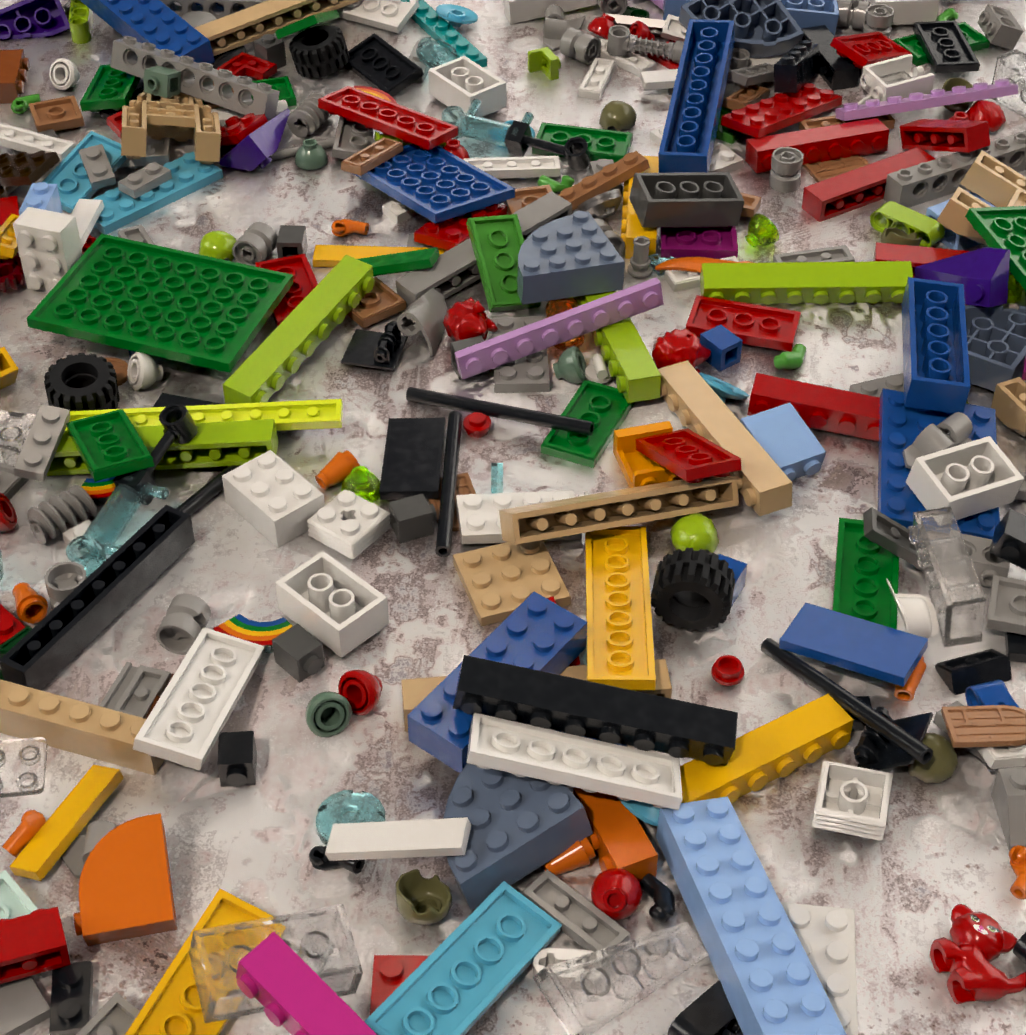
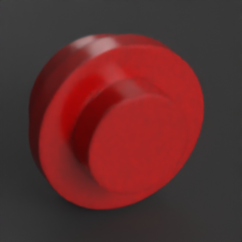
(477, 424)
(727, 670)

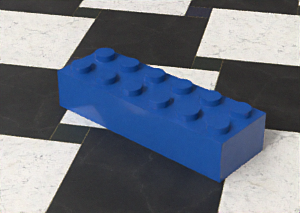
(935, 346)
(532, 637)

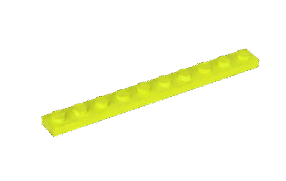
(287, 414)

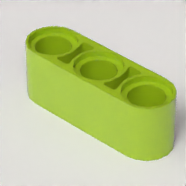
(80, 22)
(898, 216)

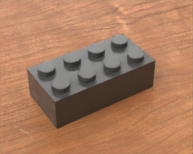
(686, 199)

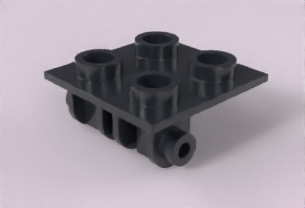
(376, 348)
(879, 753)

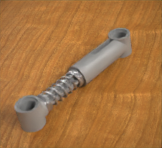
(622, 41)

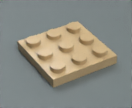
(505, 576)

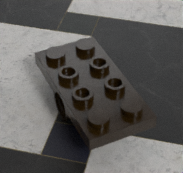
(23, 169)

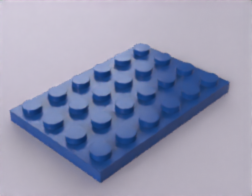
(437, 183)
(897, 431)

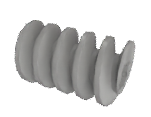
(307, 116)
(60, 511)

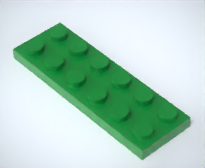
(861, 576)

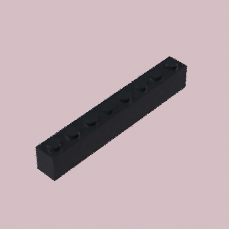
(98, 600)
(596, 710)

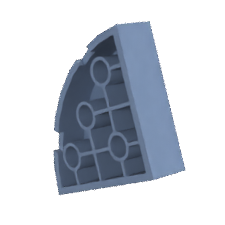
(759, 25)
(568, 261)
(995, 344)
(513, 828)

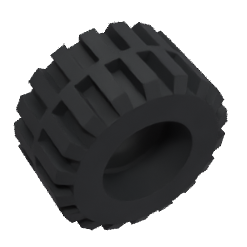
(319, 51)
(82, 383)
(693, 590)

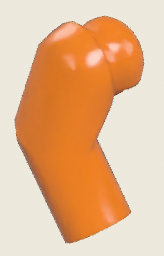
(346, 227)
(29, 826)
(1018, 864)

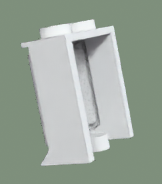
(895, 78)

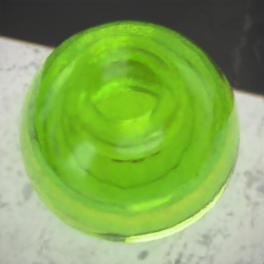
(761, 231)
(362, 483)

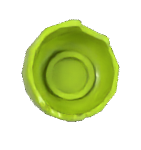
(217, 245)
(694, 532)

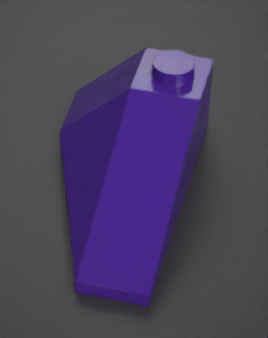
(33, 20)
(258, 145)
(981, 271)

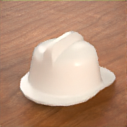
(917, 613)

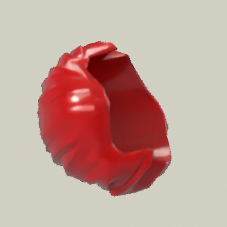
(987, 111)

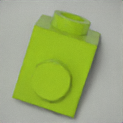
(545, 61)

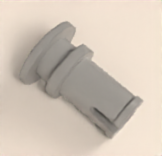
(640, 262)

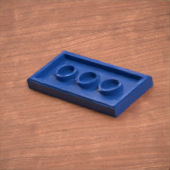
(854, 644)

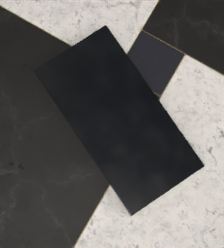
(946, 46)
(383, 65)
(413, 458)

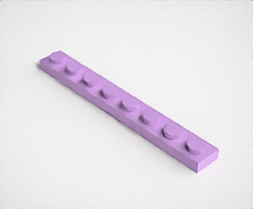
(918, 101)
(559, 328)

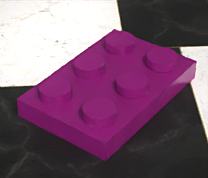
(699, 242)

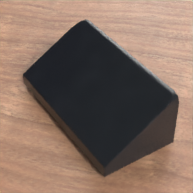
(974, 670)

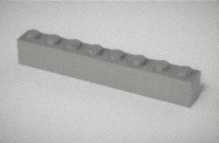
(458, 266)

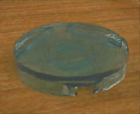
(435, 53)
(347, 808)

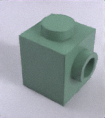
(162, 81)

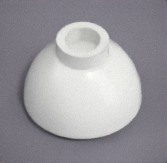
(63, 74)
(143, 371)

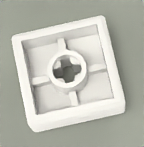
(348, 524)
(852, 800)

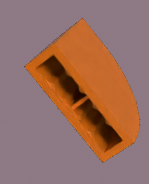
(127, 884)

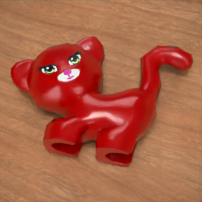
(974, 944)

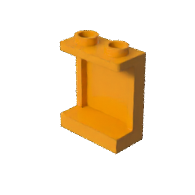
(634, 465)

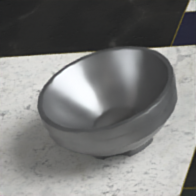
(602, 205)

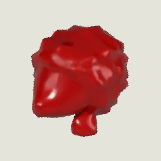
(467, 321)
(679, 347)

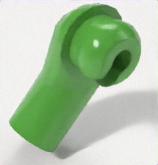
(948, 15)
(21, 104)
(556, 186)
(790, 360)

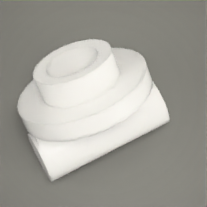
(598, 371)

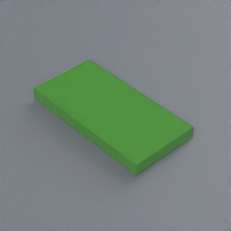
(496, 250)

